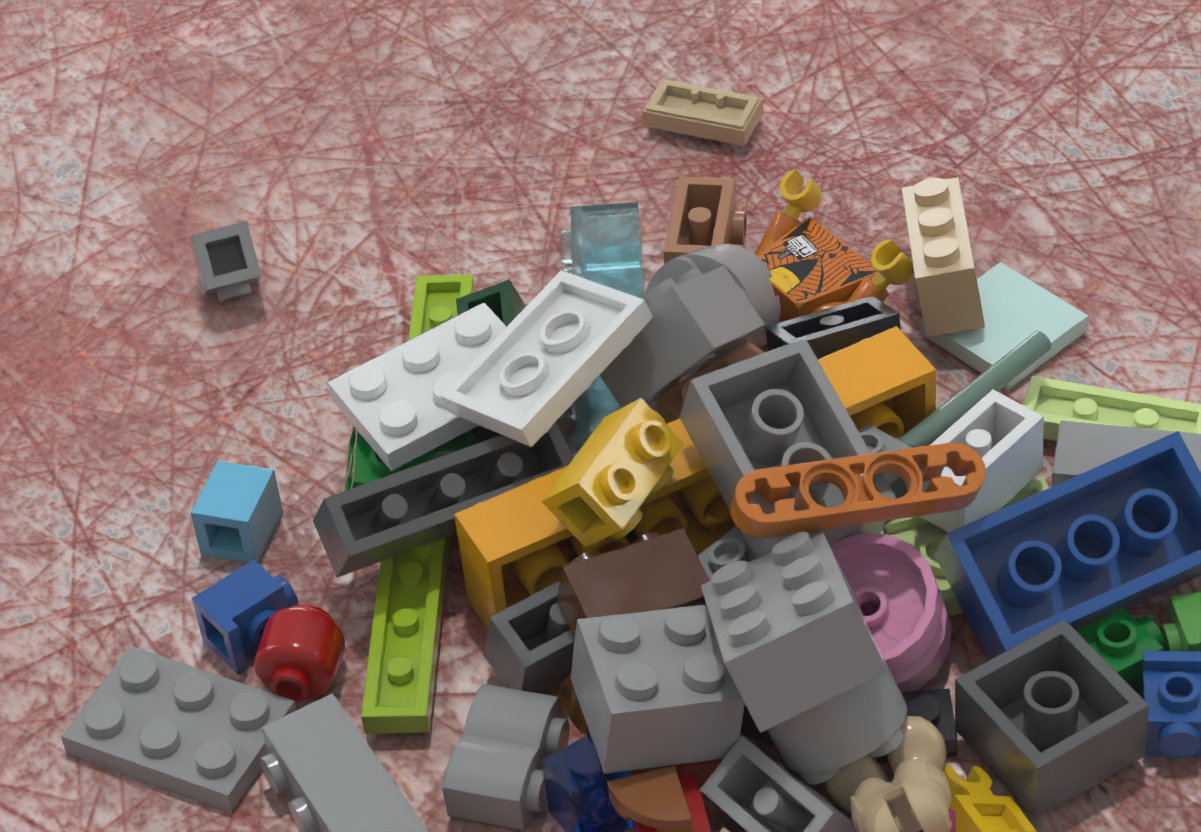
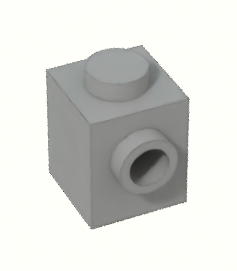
(226, 261)

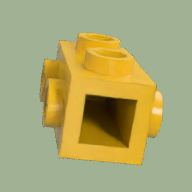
(614, 474)

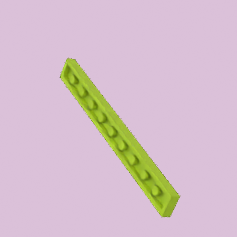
(412, 583)

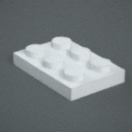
(546, 357)
(398, 394)

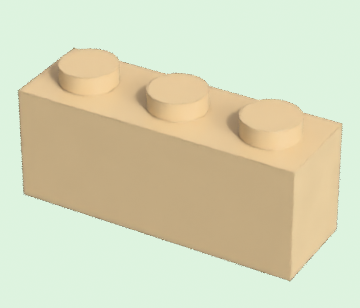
(942, 257)

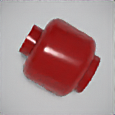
(299, 650)

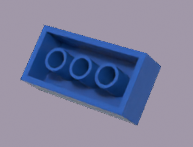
(1079, 547)

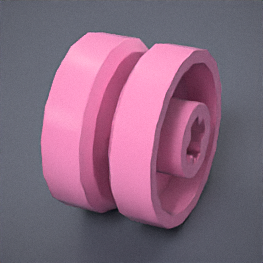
(898, 604)

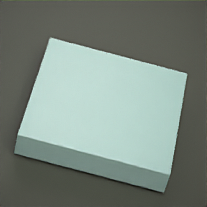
(1011, 313)

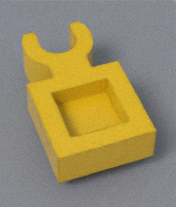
(978, 807)

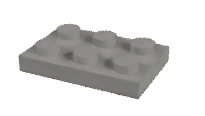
(177, 728)

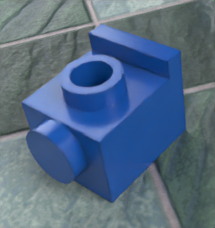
(237, 611)
(1174, 699)

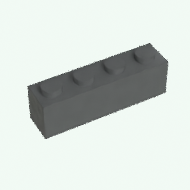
(421, 501)

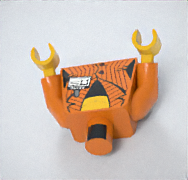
(815, 267)

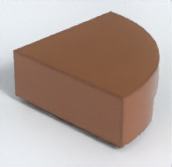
(652, 800)

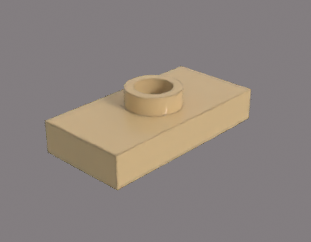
(703, 112)

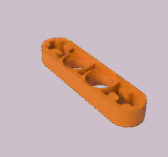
(855, 480)

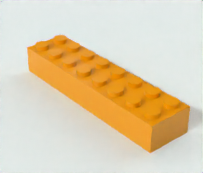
(519, 546)

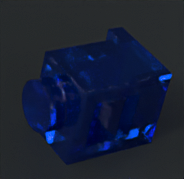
(579, 790)

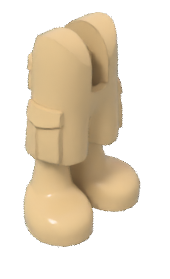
(915, 797)

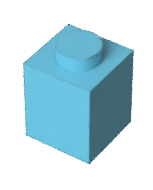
(237, 512)

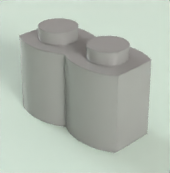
(498, 759)

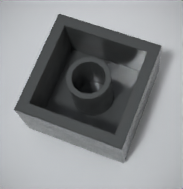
(1051, 718)

